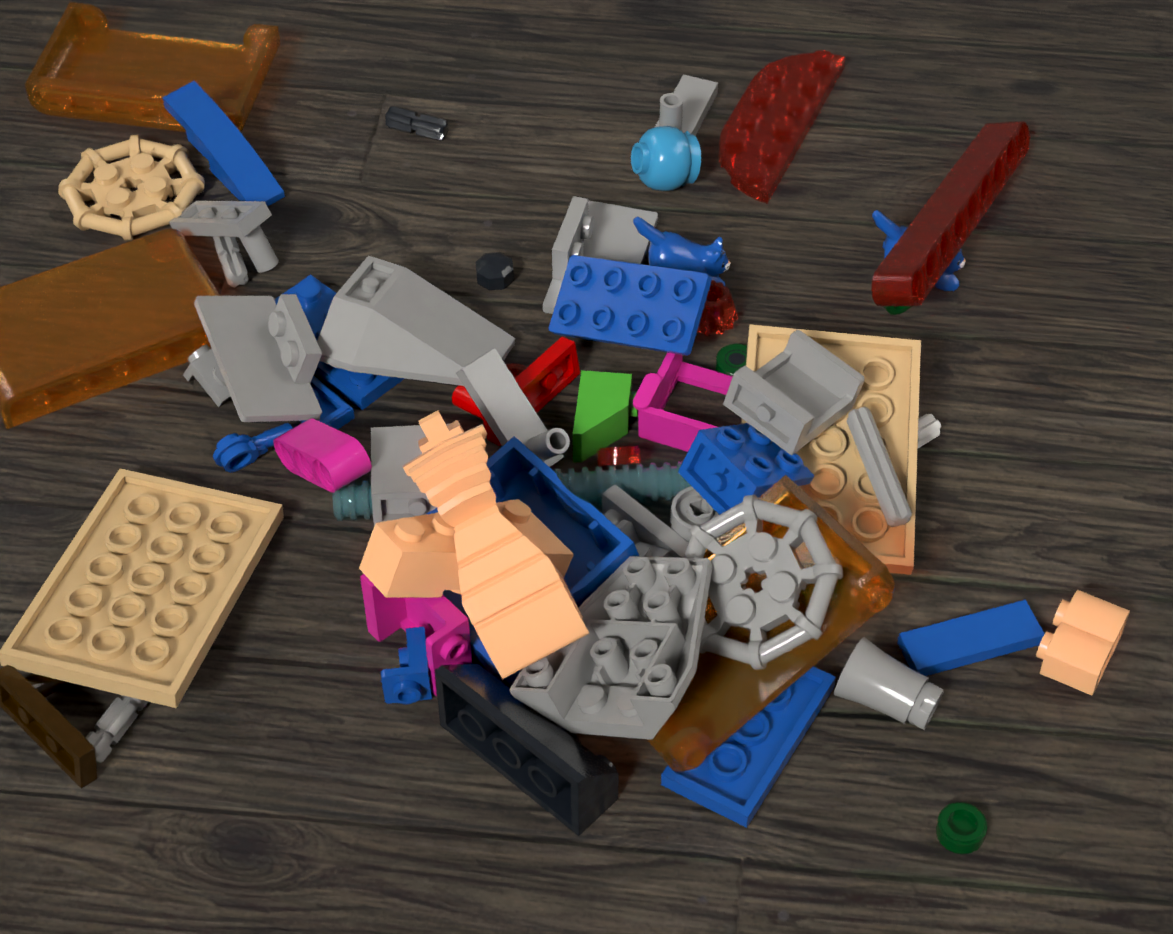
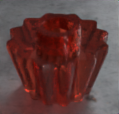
(718, 311)

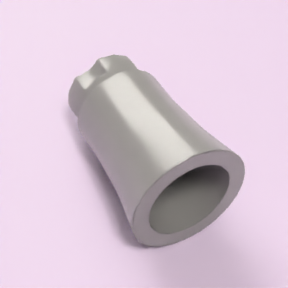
(888, 686)

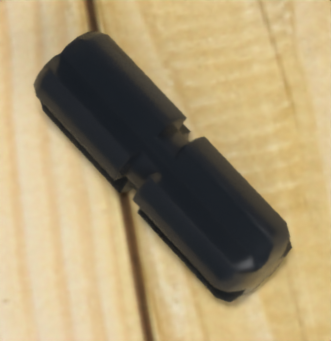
(424, 125)

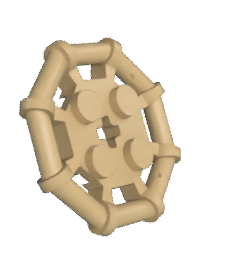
(110, 189)

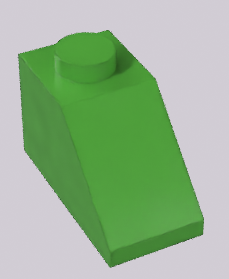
(601, 411)

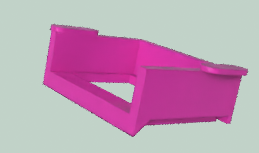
(654, 393)

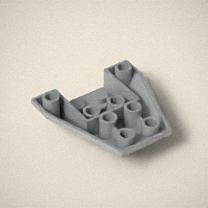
(404, 327)
(637, 655)

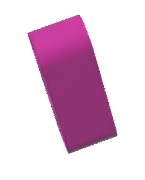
(322, 455)

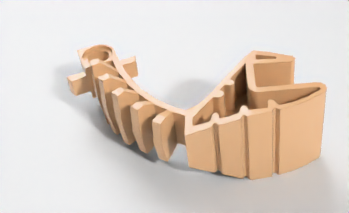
(504, 579)

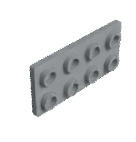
(596, 232)
(263, 355)

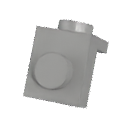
(207, 372)

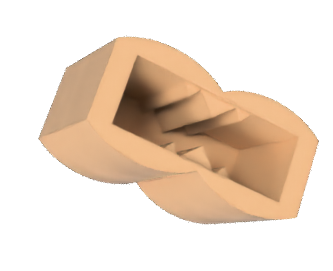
(1082, 642)

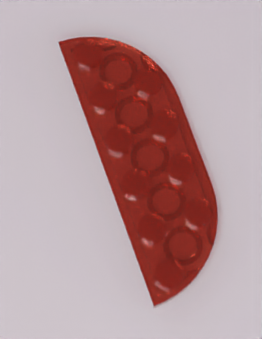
(775, 120)

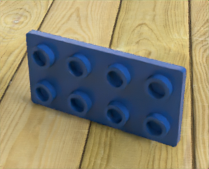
(630, 304)

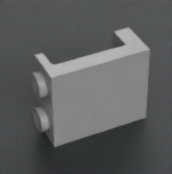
(795, 393)
(393, 491)

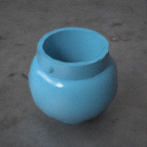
(666, 158)

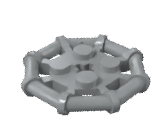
(781, 589)

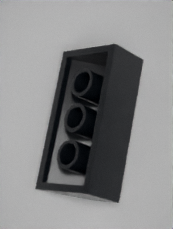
(525, 746)

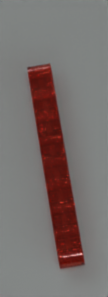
(950, 215)

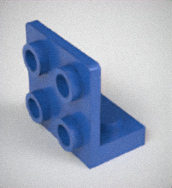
(737, 463)

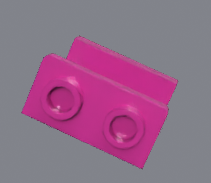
(444, 625)

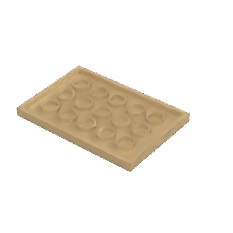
(840, 477)
(143, 588)

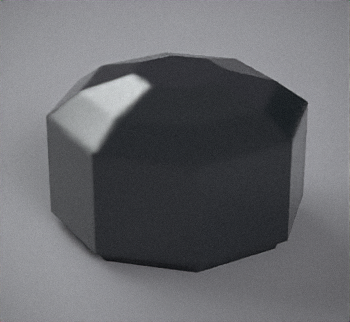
(494, 271)

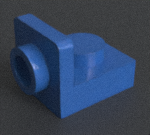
(411, 680)

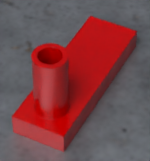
(538, 381)

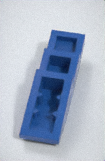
(223, 145)

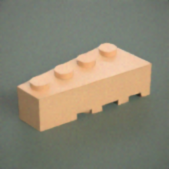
(419, 552)

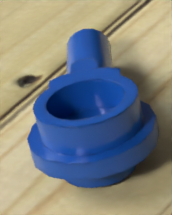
(238, 450)

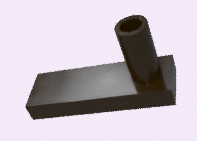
(26, 704)

